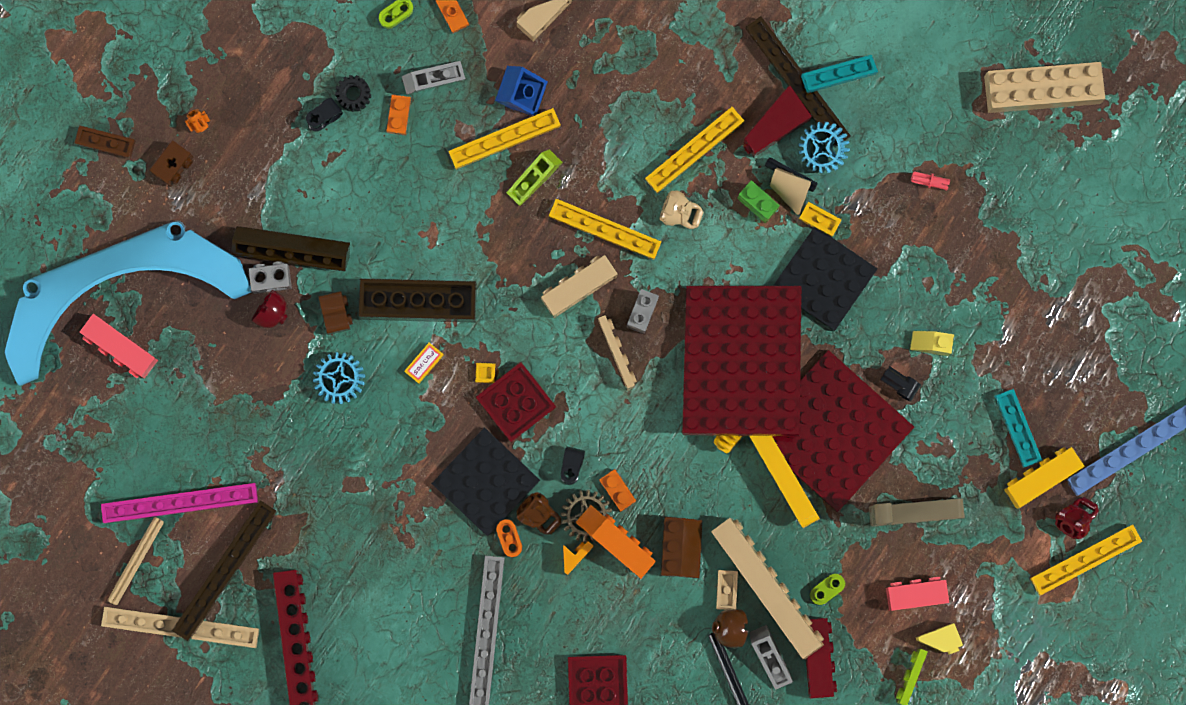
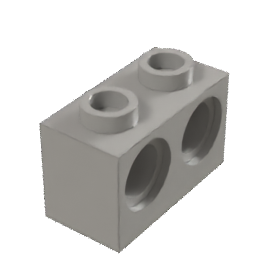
(270, 281)
(642, 311)

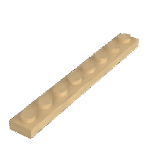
(164, 624)

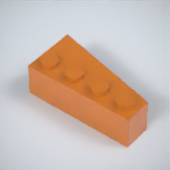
(616, 541)

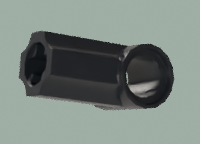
(905, 386)

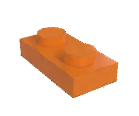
(398, 115)
(617, 490)

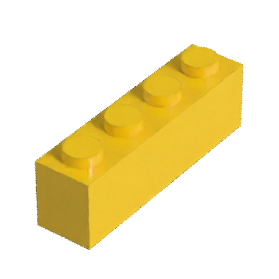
(1044, 477)

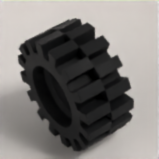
(353, 82)

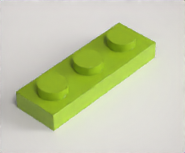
(911, 676)

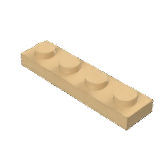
(614, 345)

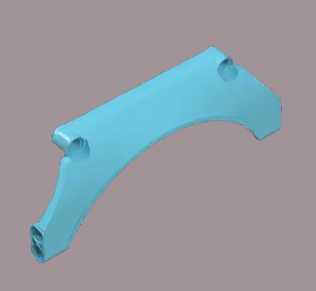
(151, 250)

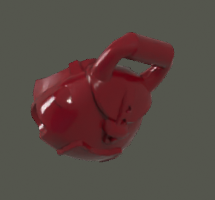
(1075, 520)

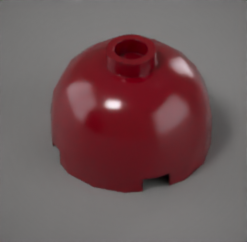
(271, 311)

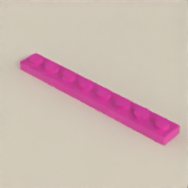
(179, 503)

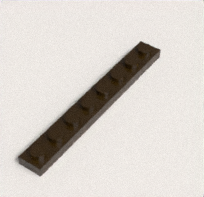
(792, 74)
(224, 571)

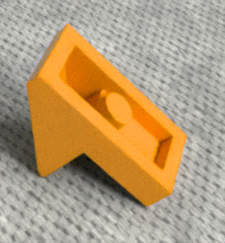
(572, 560)

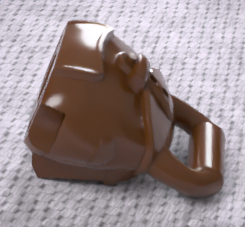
(536, 512)

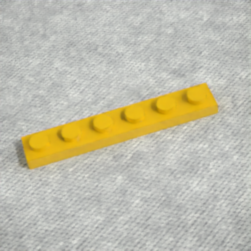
(504, 138)
(694, 150)
(605, 229)
(1086, 559)

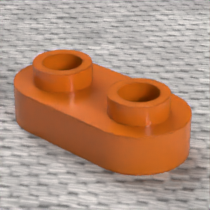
(509, 538)

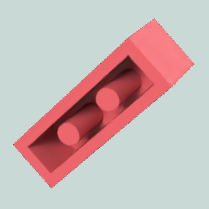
(917, 594)

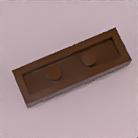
(105, 142)

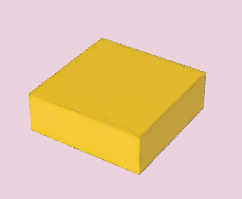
(485, 373)

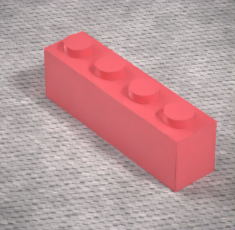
(119, 346)

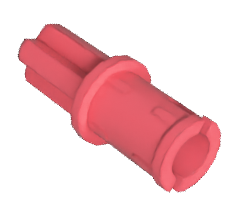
(930, 180)

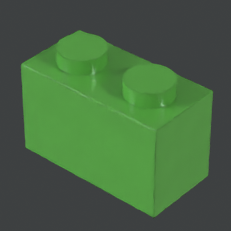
(758, 201)

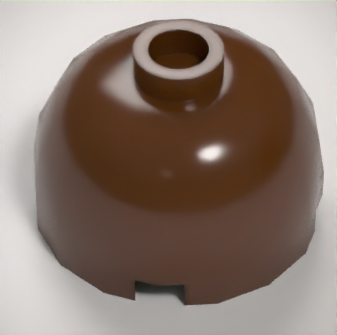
(730, 628)

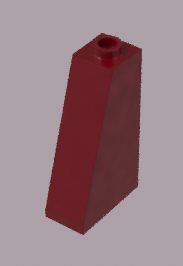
(779, 121)

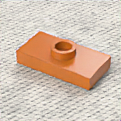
(453, 14)

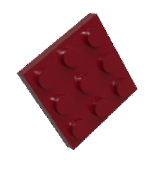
(516, 402)
(598, 680)

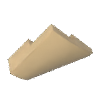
(790, 188)

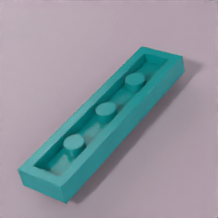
(839, 73)
(1018, 428)

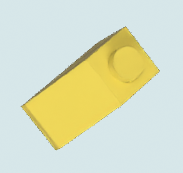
(932, 342)
(942, 639)

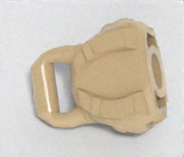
(678, 211)

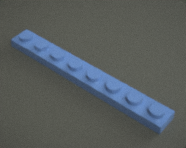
(1128, 452)

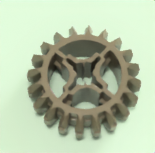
(582, 499)

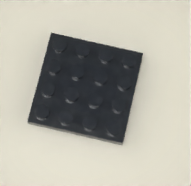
(828, 277)
(485, 481)

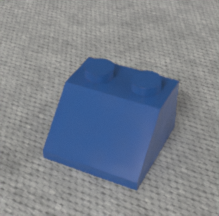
(521, 90)

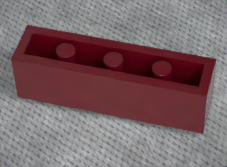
(819, 664)

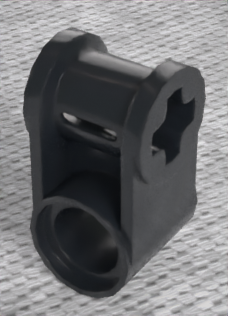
(325, 113)
(572, 461)

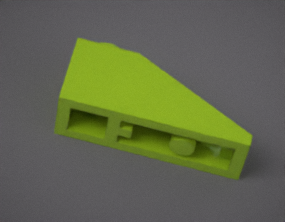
(534, 176)

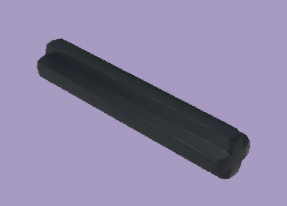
(772, 164)

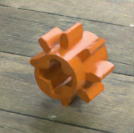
(197, 120)

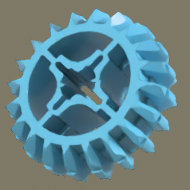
(811, 136)
(340, 369)

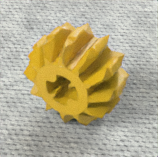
(726, 443)

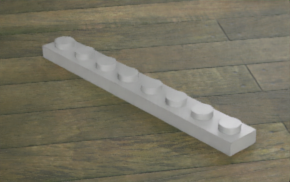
(486, 630)

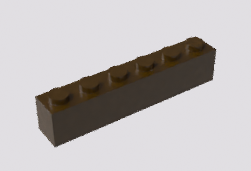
(290, 248)

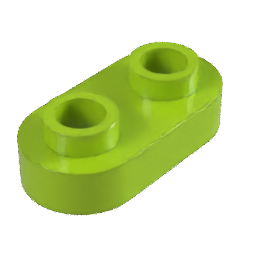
(394, 11)
(827, 589)

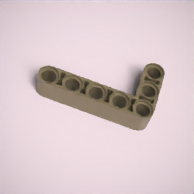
(916, 512)

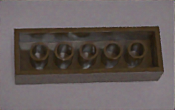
(417, 300)

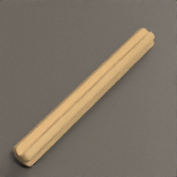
(135, 561)

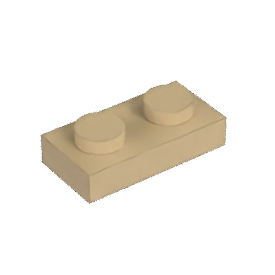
(726, 589)

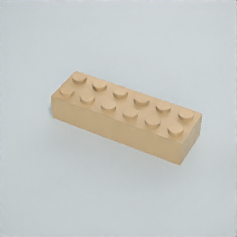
(1044, 87)

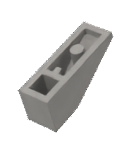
(433, 77)
(770, 657)

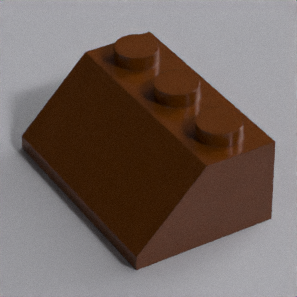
(681, 547)

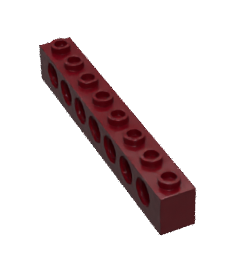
(281, 581)

